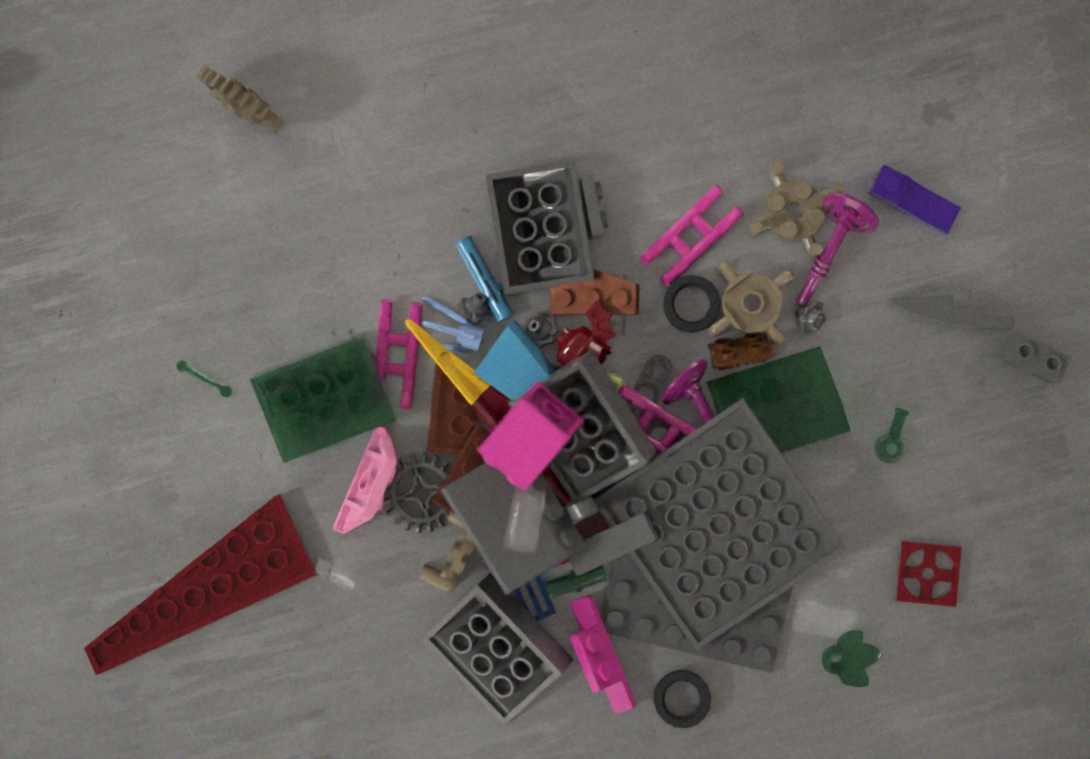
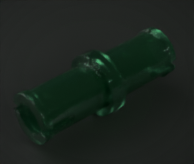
(571, 582)

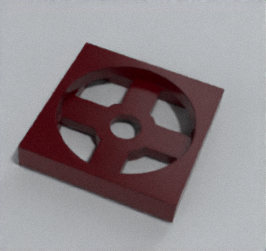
(926, 586)

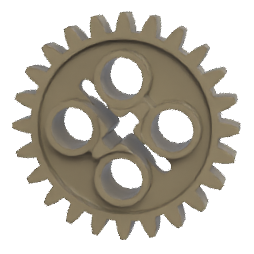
(240, 99)

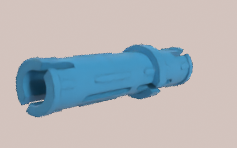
(466, 248)

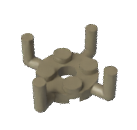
(802, 194)
(738, 316)
(459, 555)

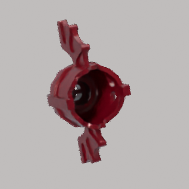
(582, 339)

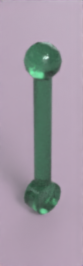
(182, 366)

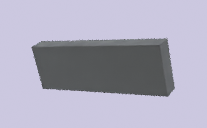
(613, 543)

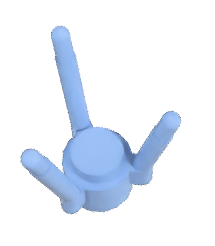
(468, 335)

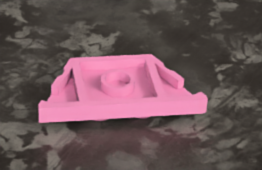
(369, 483)

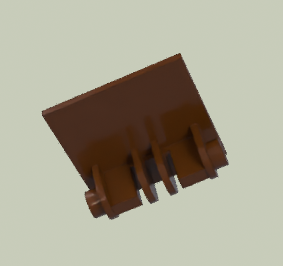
(728, 351)

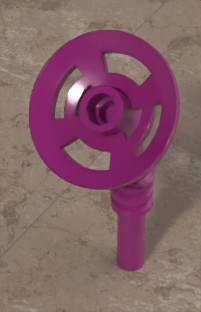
(845, 223)
(689, 386)

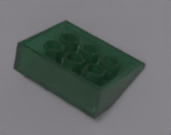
(323, 397)
(789, 397)

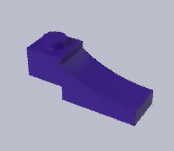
(914, 199)

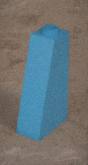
(514, 362)

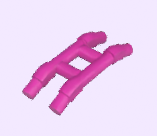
(694, 217)
(386, 338)
(653, 410)

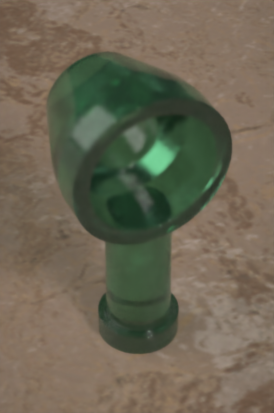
(892, 437)

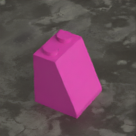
(530, 435)

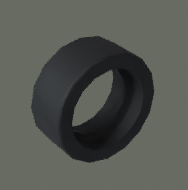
(695, 281)
(659, 696)

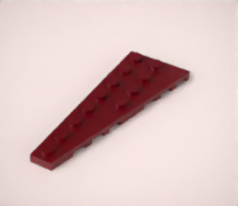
(237, 571)

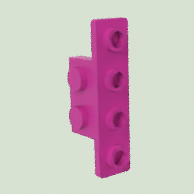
(599, 657)

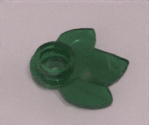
(854, 660)

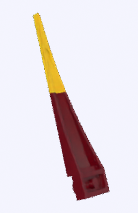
(483, 397)

